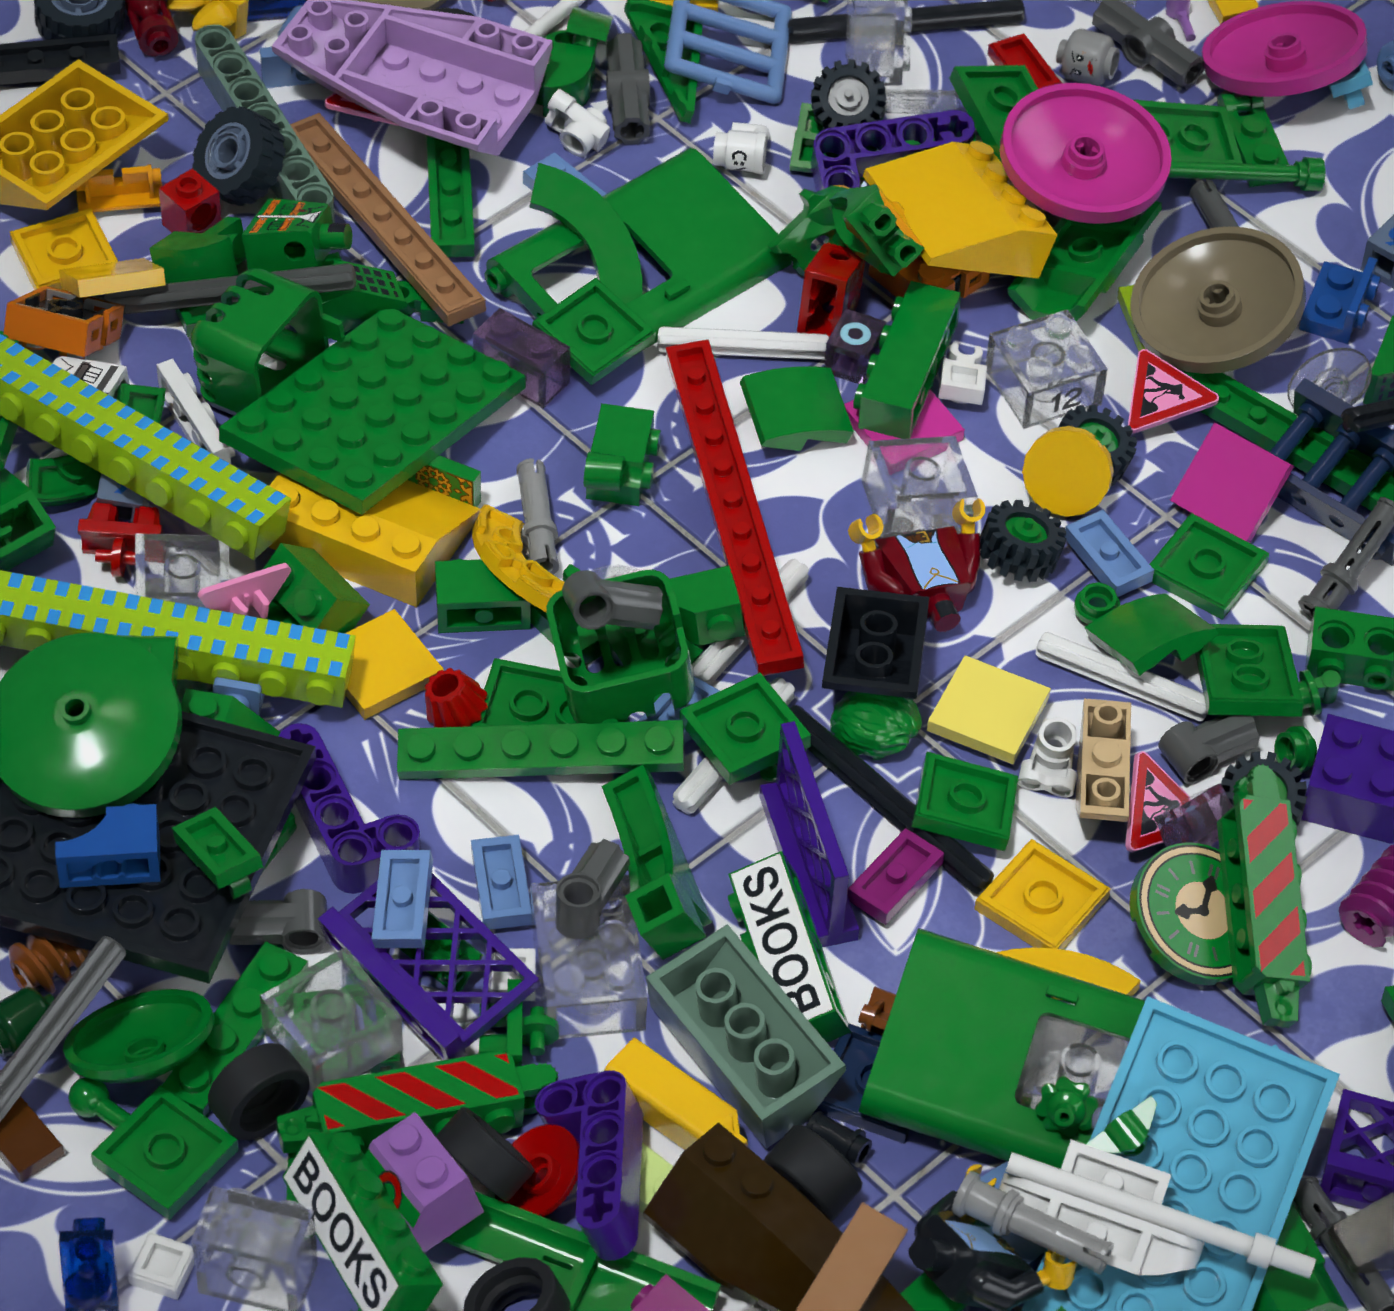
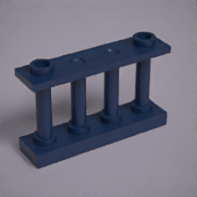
(1323, 410)

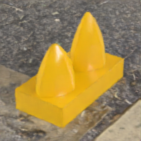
(226, 13)

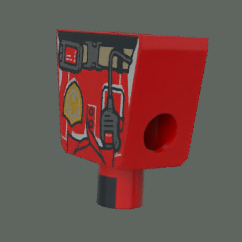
(831, 276)

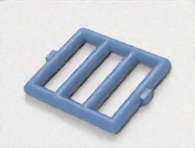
(723, 81)

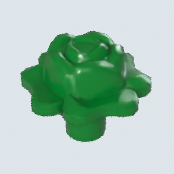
(1066, 1106)

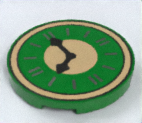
(1183, 912)

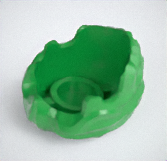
(875, 723)

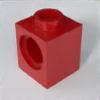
(189, 203)

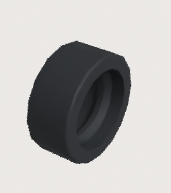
(258, 1090)
(485, 1154)
(516, 1279)

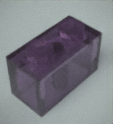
(528, 351)

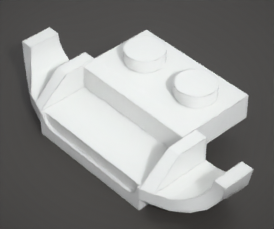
(1138, 1245)

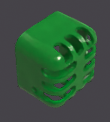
(254, 326)
(629, 688)

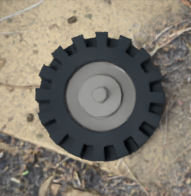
(848, 95)

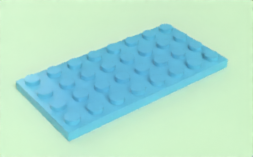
(1233, 1136)

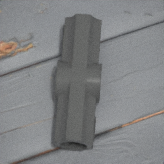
(1148, 42)
(628, 88)

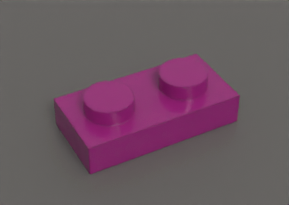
(895, 876)

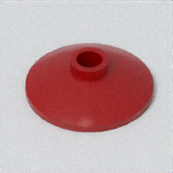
(555, 1158)

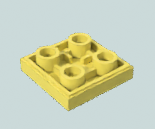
(988, 709)

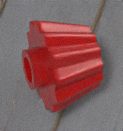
(454, 699)

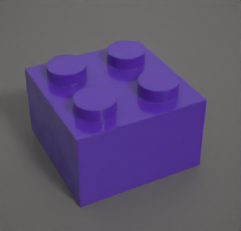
(1353, 780)

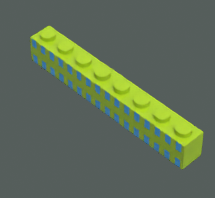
(139, 452)
(212, 643)

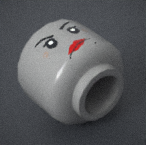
(1088, 57)

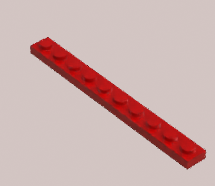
(734, 508)

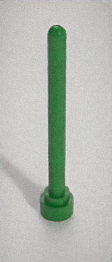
(1307, 173)

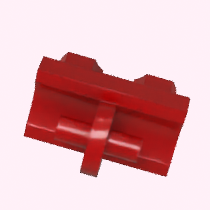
(115, 540)

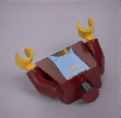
(924, 562)

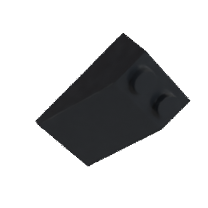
(876, 643)

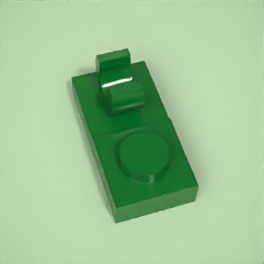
(219, 850)

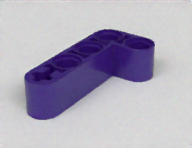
(888, 137)
(327, 803)
(609, 1133)

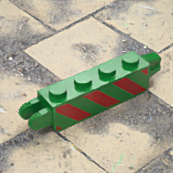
(1264, 898)
(434, 1090)

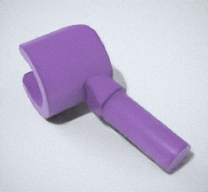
(1180, 10)

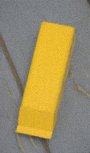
(672, 1098)

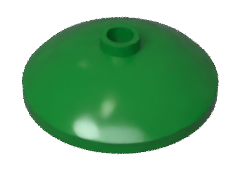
(139, 1036)

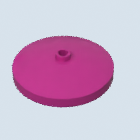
(1285, 48)
(1085, 153)

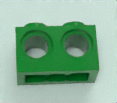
(1354, 646)

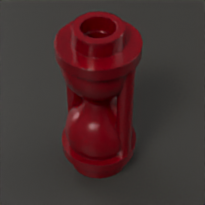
(155, 32)

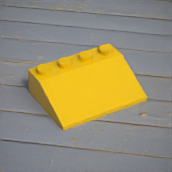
(68, 135)
(967, 210)
(386, 547)

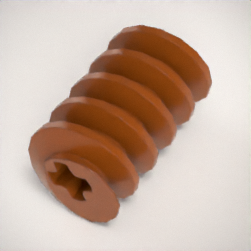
(42, 961)

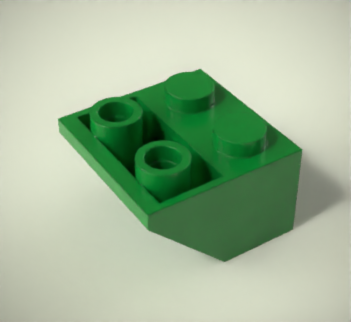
(23, 523)
(314, 593)

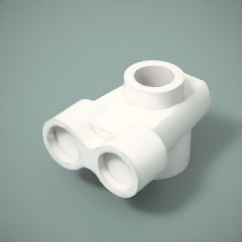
(578, 127)
(1051, 759)

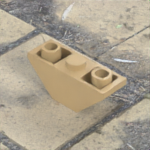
(1104, 761)

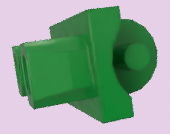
(533, 1030)

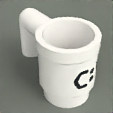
(742, 148)

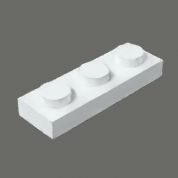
(192, 416)

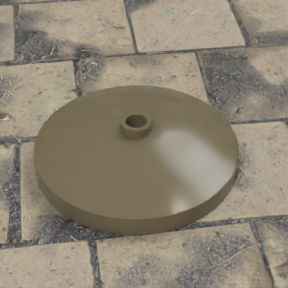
(1218, 299)

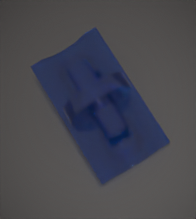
(89, 1266)

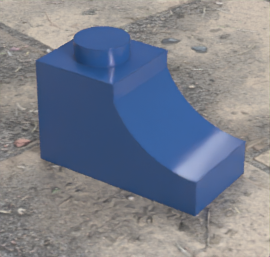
(115, 852)

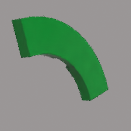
(597, 225)
(67, 479)

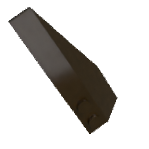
(749, 1225)

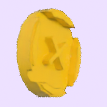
(1067, 471)

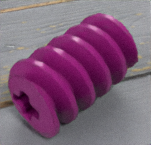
(1370, 906)

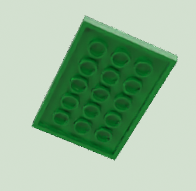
(372, 409)

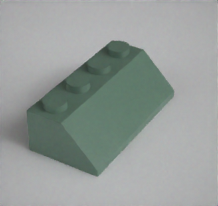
(745, 1034)

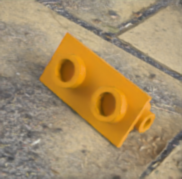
(133, 190)

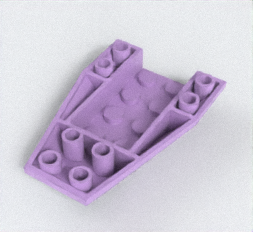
(421, 67)

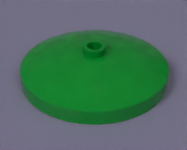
(86, 724)

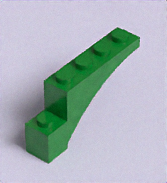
(661, 883)

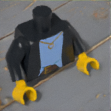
(976, 1264)

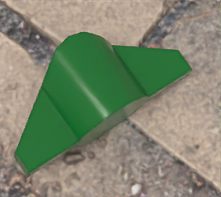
(1128, 1131)

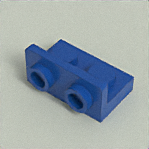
(1339, 300)

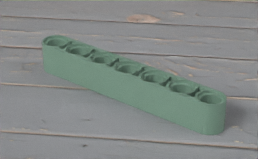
(237, 84)

